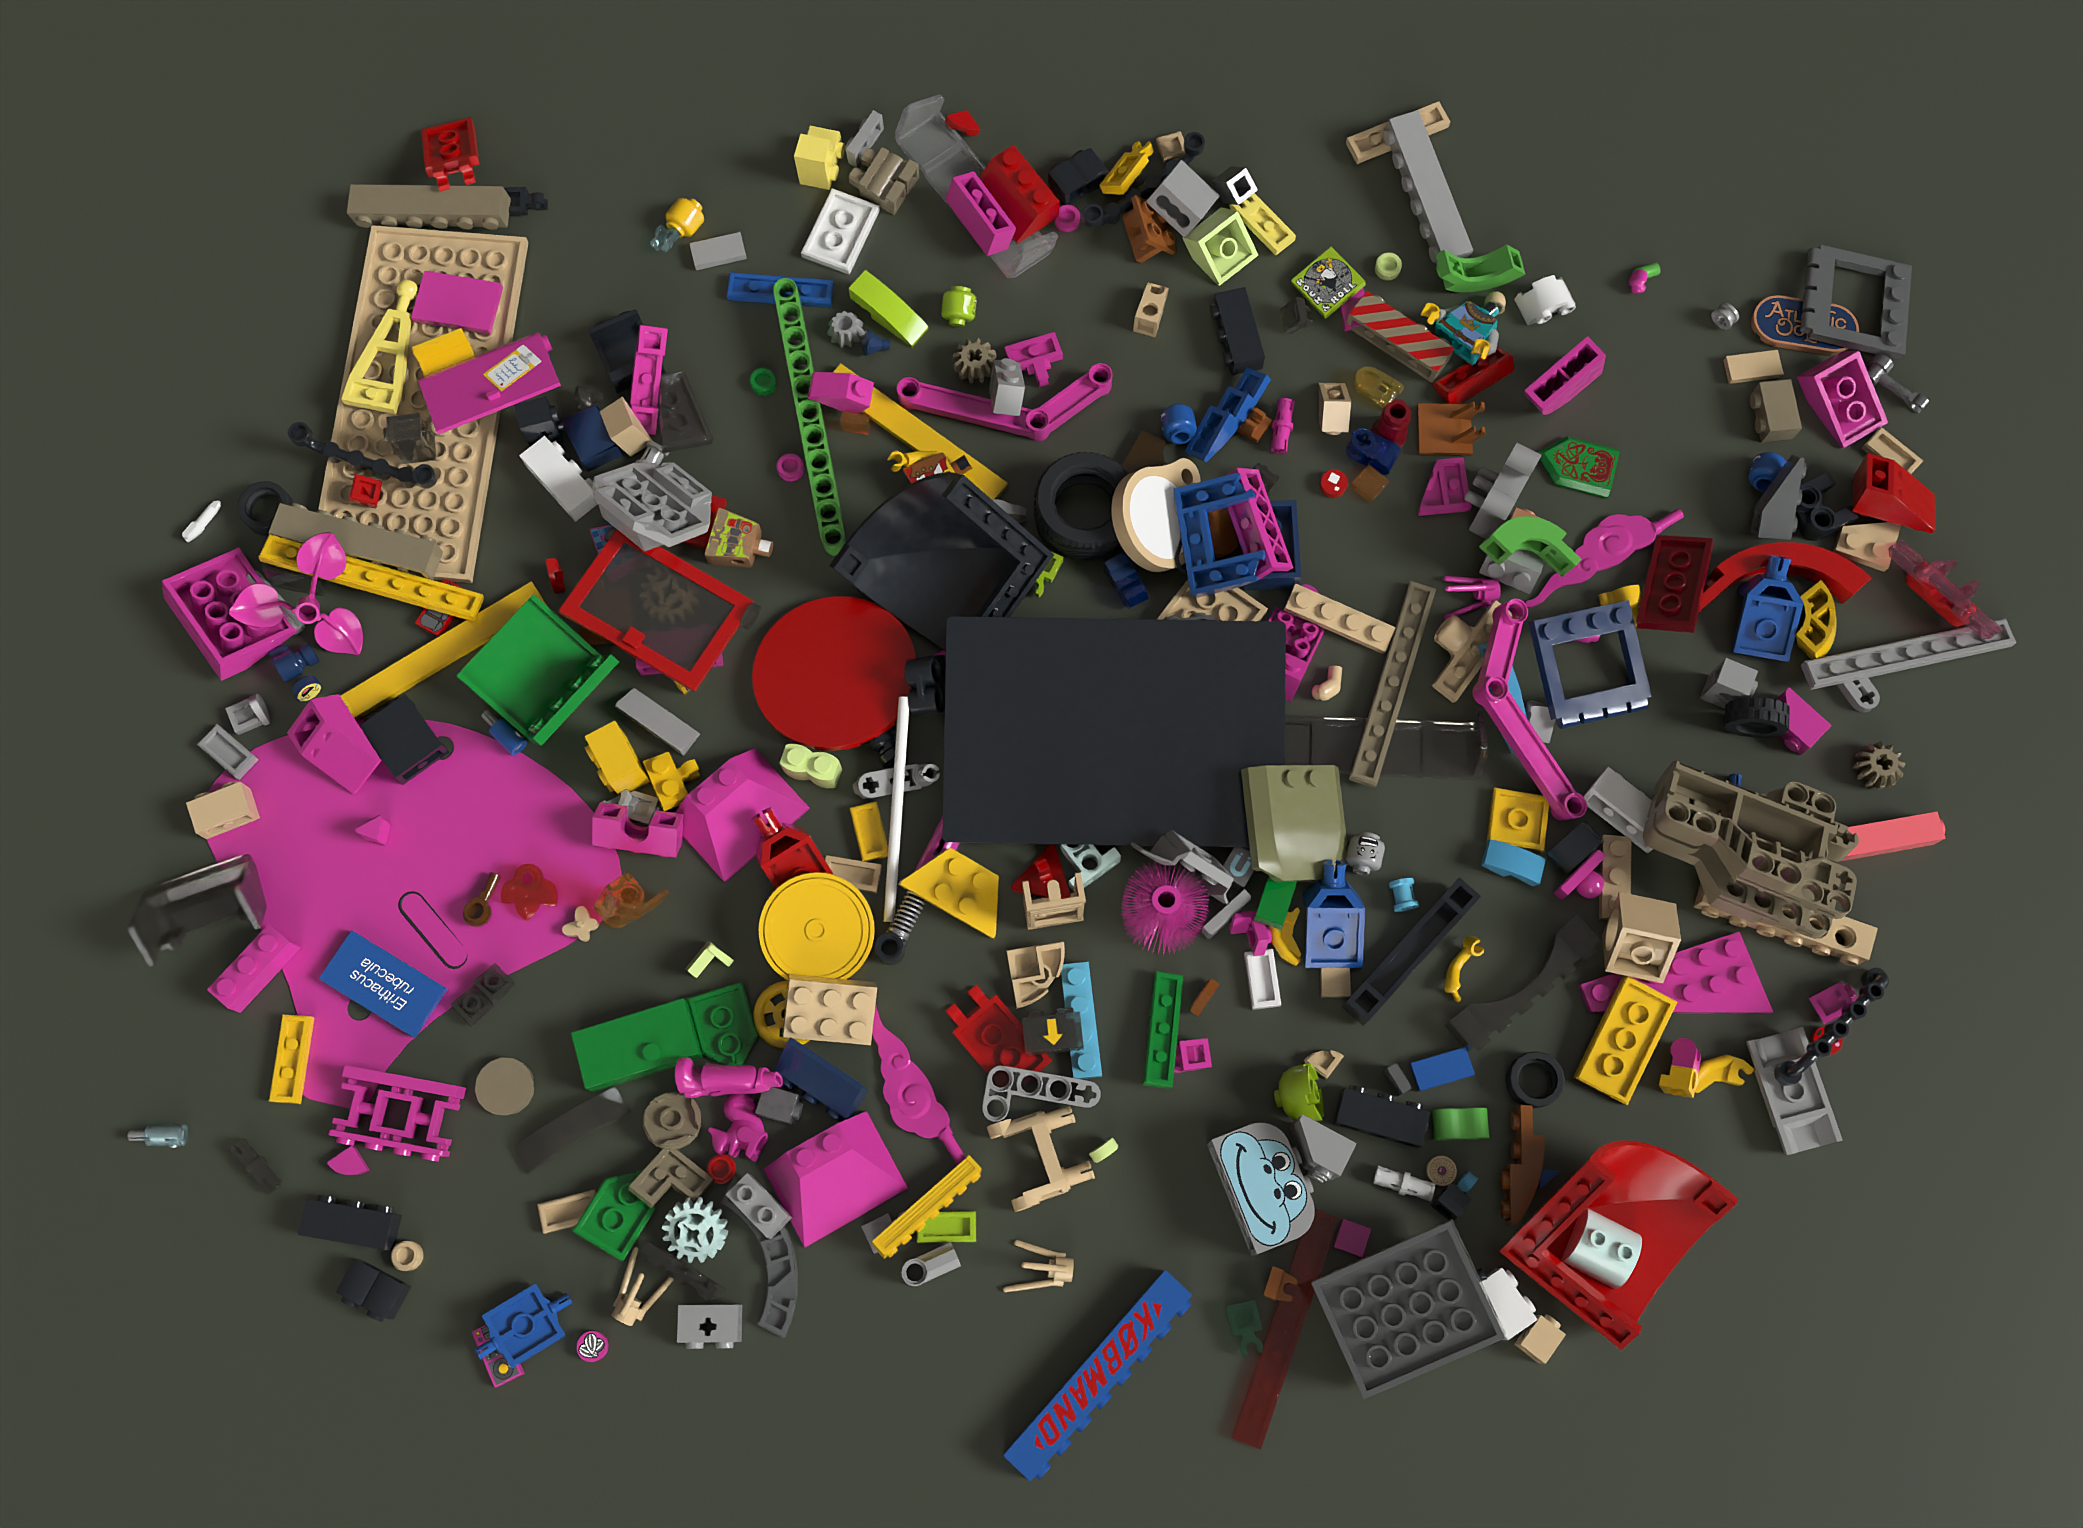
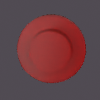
(721, 1168)

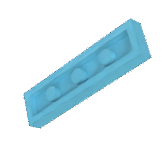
(1078, 995)

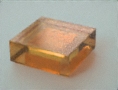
(855, 423)
(1369, 483)

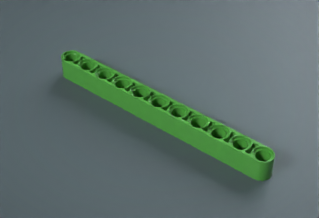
(811, 427)

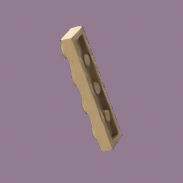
(1372, 143)
(1339, 618)

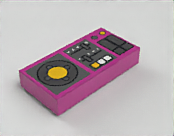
(495, 1362)

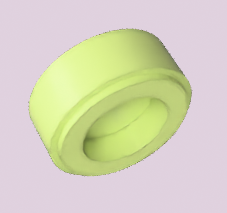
(1388, 266)
(1103, 1150)

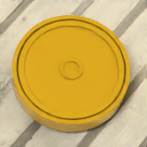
(816, 927)

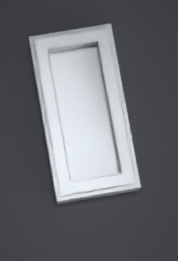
(1262, 980)

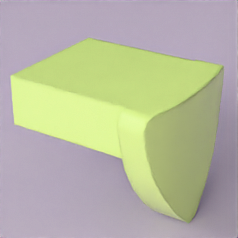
(703, 958)

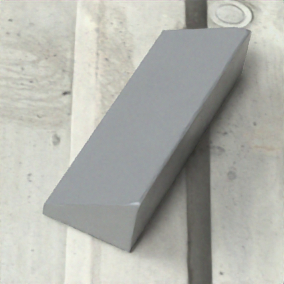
(657, 721)

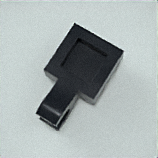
(522, 200)

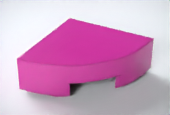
(349, 1162)

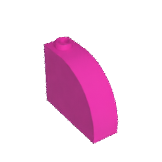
(1567, 377)

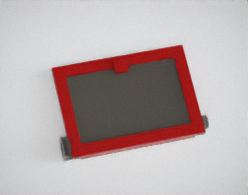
(658, 609)

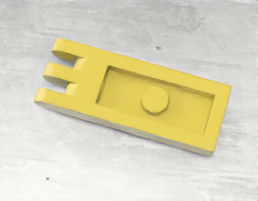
(1264, 224)

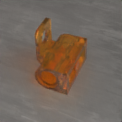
(624, 901)

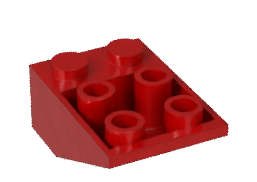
(1892, 494)

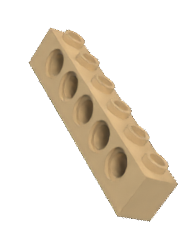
(1856, 935)

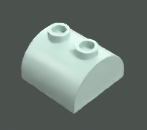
(1602, 1249)

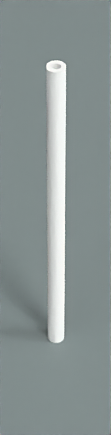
(896, 810)

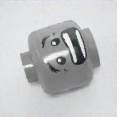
(1365, 853)

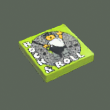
(1328, 282)

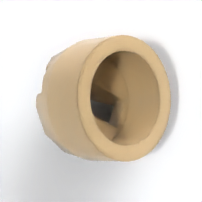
(1498, 299)

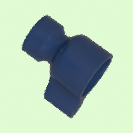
(291, 664)

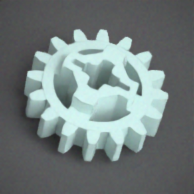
(692, 1217)

